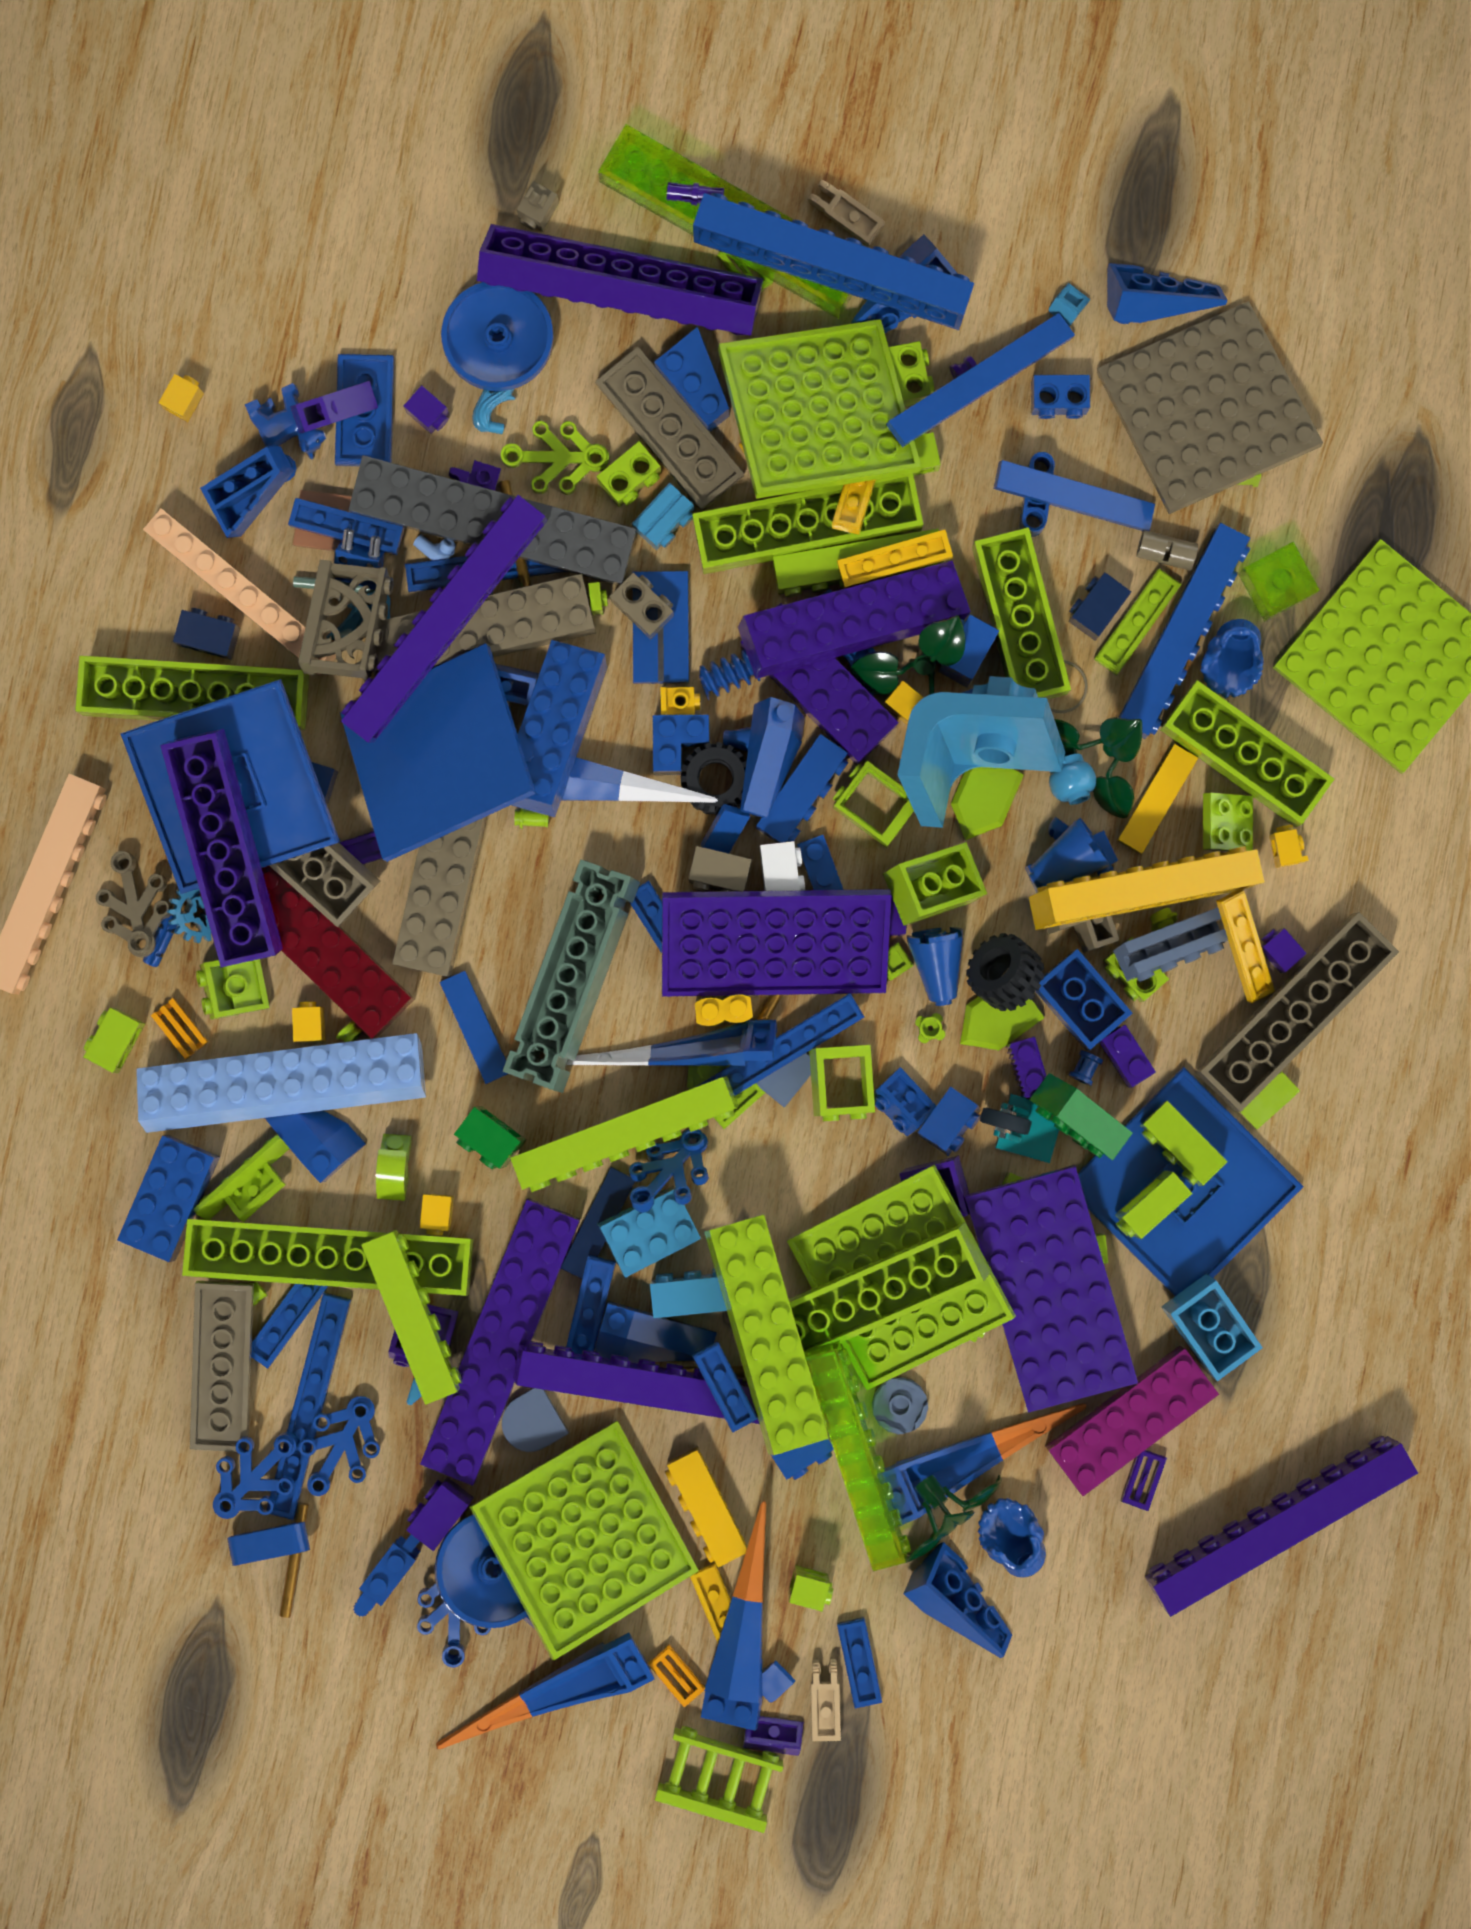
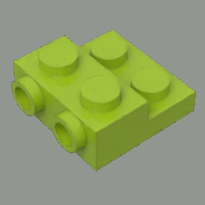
(232, 988)

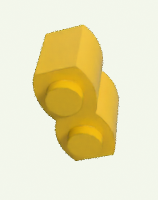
(731, 1009)

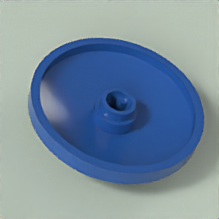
(497, 336)
(474, 1580)

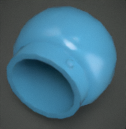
(1074, 781)

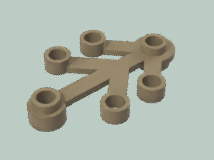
(135, 907)

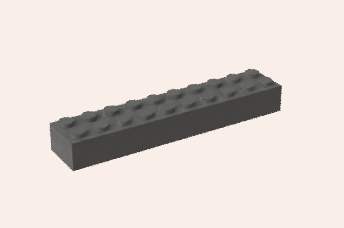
(464, 510)

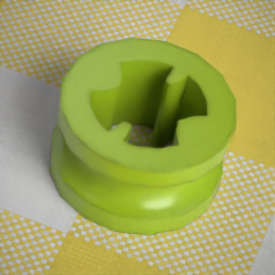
(349, 1032)

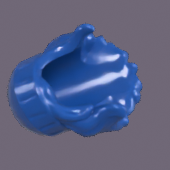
(1233, 659)
(1012, 1537)

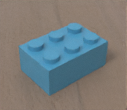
(647, 1237)
(686, 1294)
(1212, 1327)

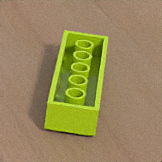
(1021, 613)
(1247, 754)

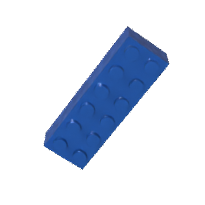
(558, 721)

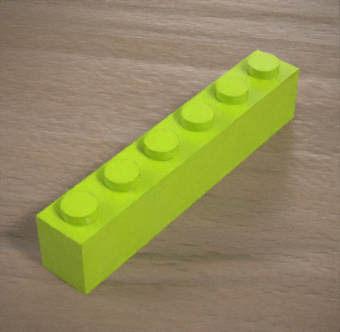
(819, 567)
(411, 1316)

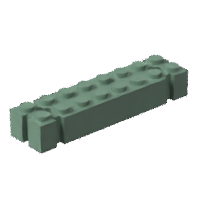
(571, 976)

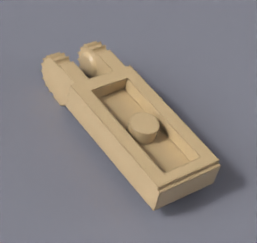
(848, 213)
(825, 1704)

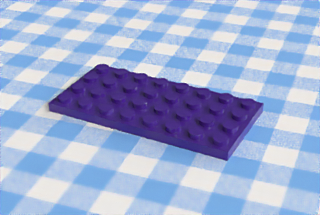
(775, 942)
(1054, 1277)

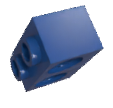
(1059, 387)

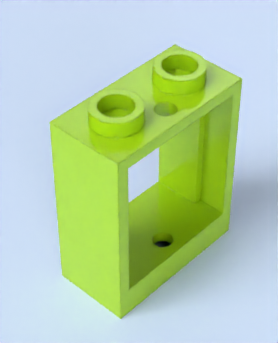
(844, 794)
(817, 1058)
(1152, 1205)

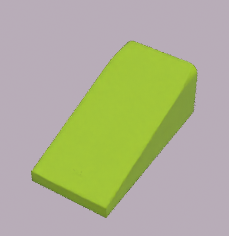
(1270, 1100)

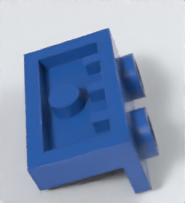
(903, 1102)

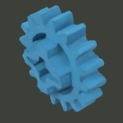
(180, 918)

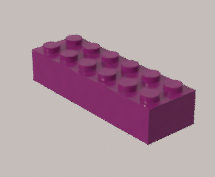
(1132, 1420)

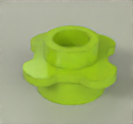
(1163, 919)
(934, 1021)

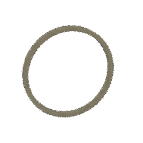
(1085, 691)

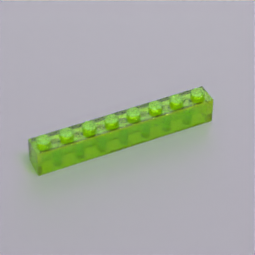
(856, 1455)

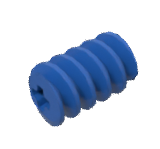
(726, 674)

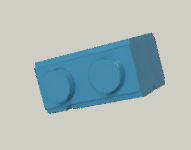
(663, 517)

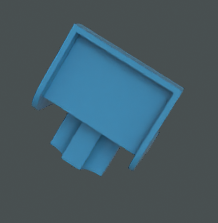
(964, 731)

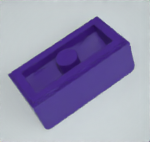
(775, 1736)

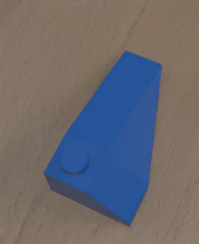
(924, 254)
(1147, 297)
(318, 1141)
(640, 1336)
(949, 1596)

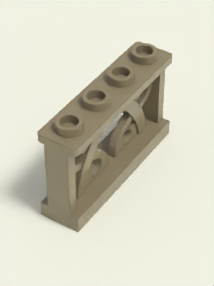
(324, 590)

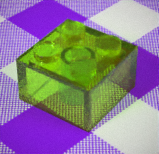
(1278, 581)

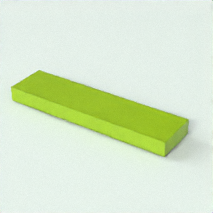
(1137, 621)

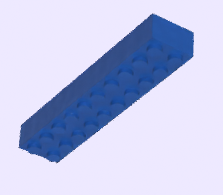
(832, 260)

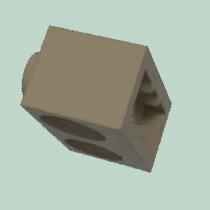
(637, 609)

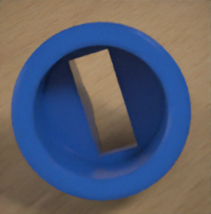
(1056, 828)

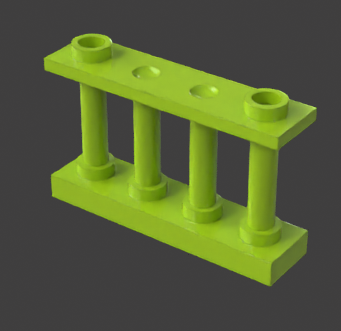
(724, 1808)

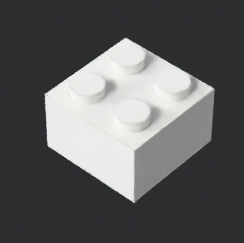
(780, 867)

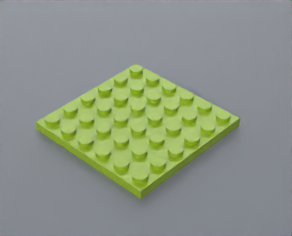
(817, 408)
(1385, 656)
(881, 1227)
(584, 1539)

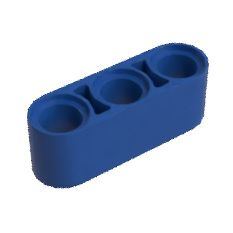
(1032, 507)
(268, 1543)

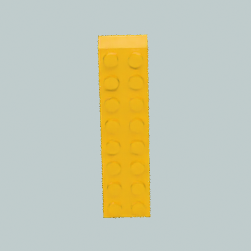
(1145, 887)

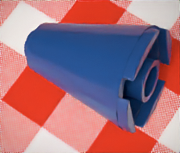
(1069, 857)
(938, 961)

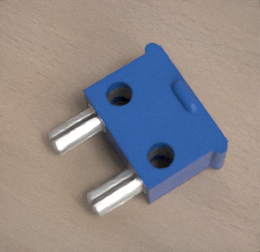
(359, 555)

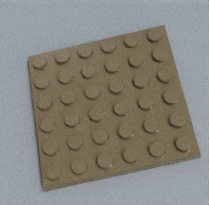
(1209, 407)

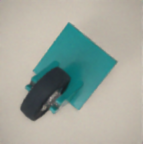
(1022, 1129)

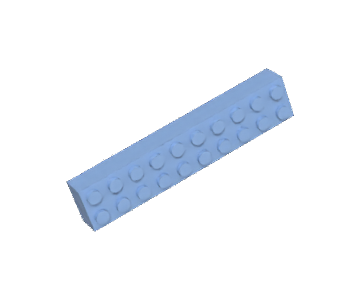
(280, 1083)

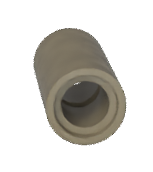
(1167, 550)

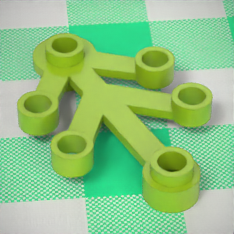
(560, 457)

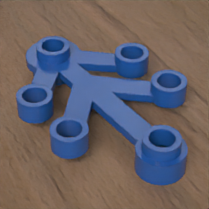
(689, 1145)
(342, 1441)
(252, 1480)
(453, 1627)

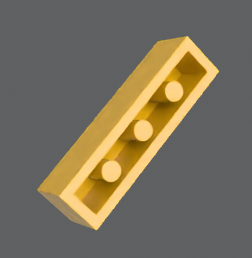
(707, 1507)

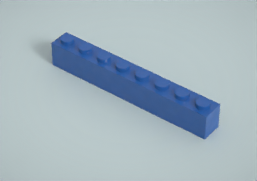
(1184, 628)

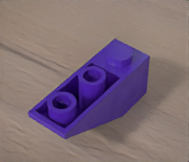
(334, 407)

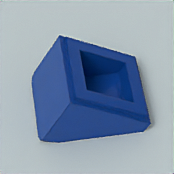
(775, 1681)

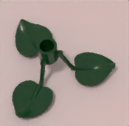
(938, 642)
(1120, 740)
(935, 1496)

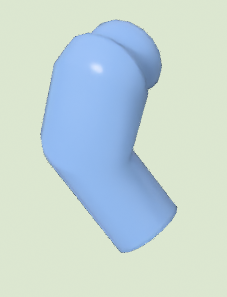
(435, 551)

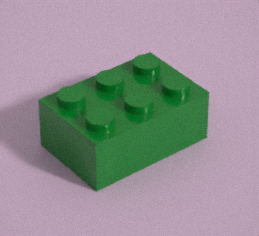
(1079, 1117)
(489, 1137)

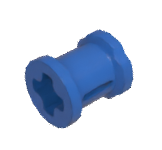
(1086, 1067)

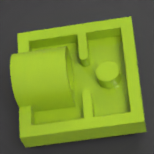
(1227, 821)

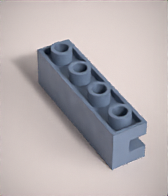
(1170, 945)

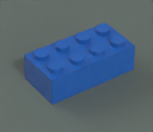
(167, 1198)

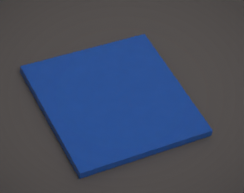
(442, 757)
(271, 767)
(1217, 1217)

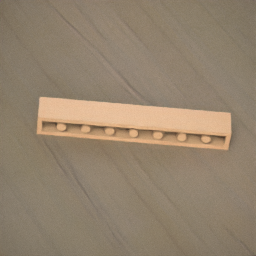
(228, 582)
(46, 879)

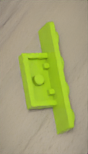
(248, 1186)

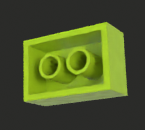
(934, 883)

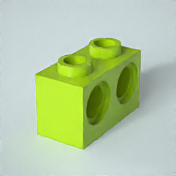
(914, 373)
(624, 470)
(1131, 988)
(810, 1588)

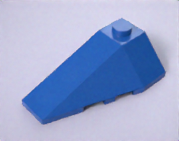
(771, 751)

